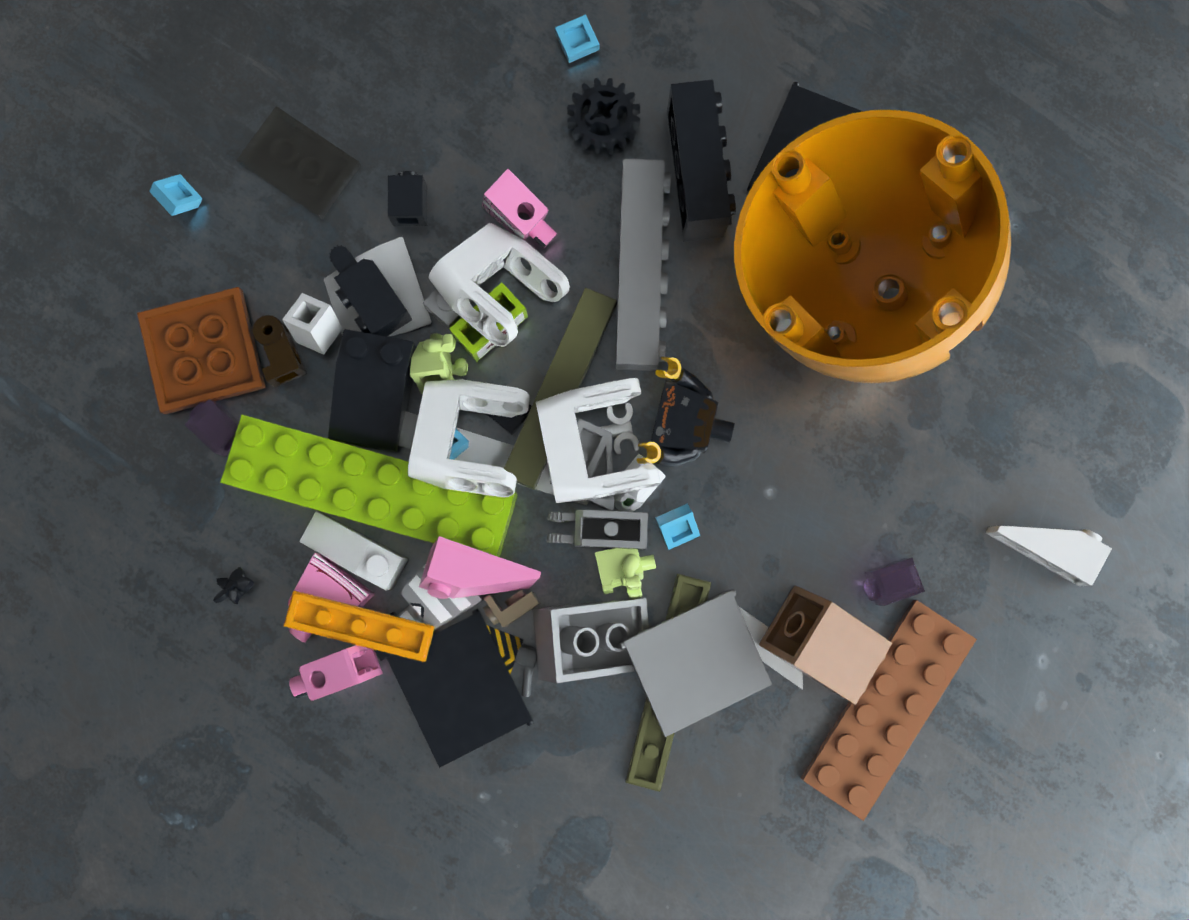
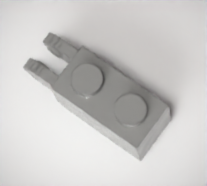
(602, 529)

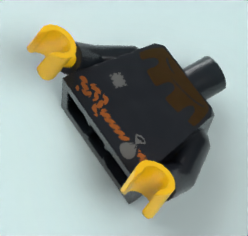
(683, 419)

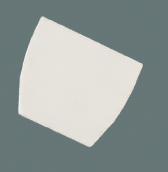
(396, 266)

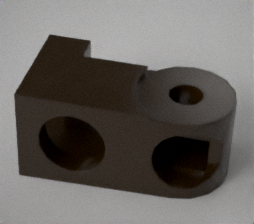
(280, 351)

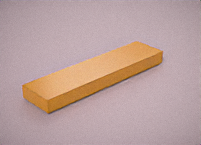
(359, 626)

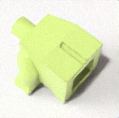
(433, 361)
(623, 568)

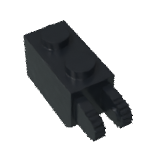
(369, 294)

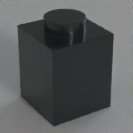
(407, 199)

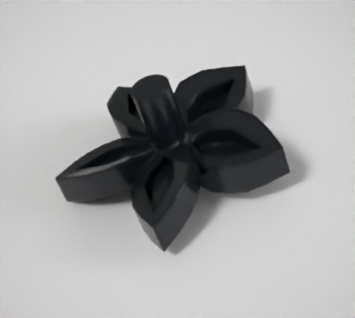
(233, 587)

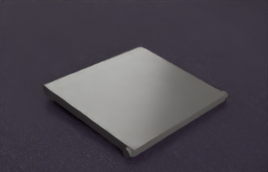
(697, 663)

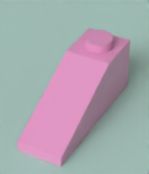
(463, 572)

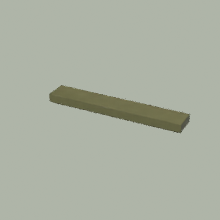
(564, 374)
(651, 746)

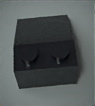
(371, 390)

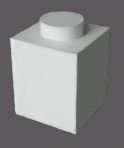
(312, 323)

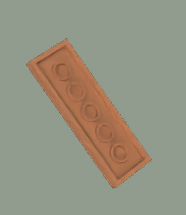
(883, 724)

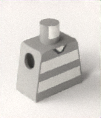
(432, 609)

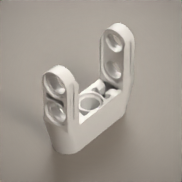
(476, 260)
(436, 430)
(565, 449)

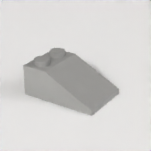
(586, 638)

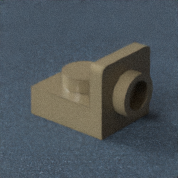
(517, 606)

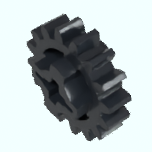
(605, 101)

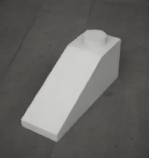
(354, 551)
(1068, 553)

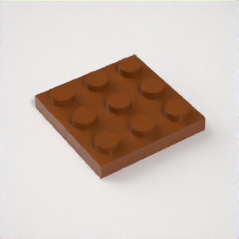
(201, 350)

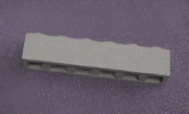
(640, 265)

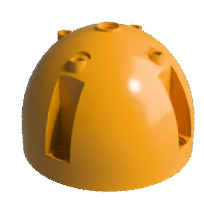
(887, 193)

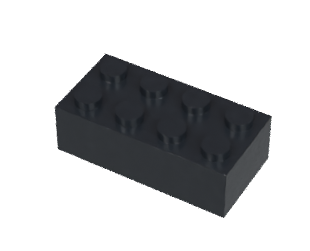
(699, 160)

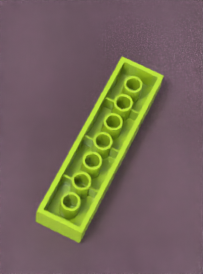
(361, 487)

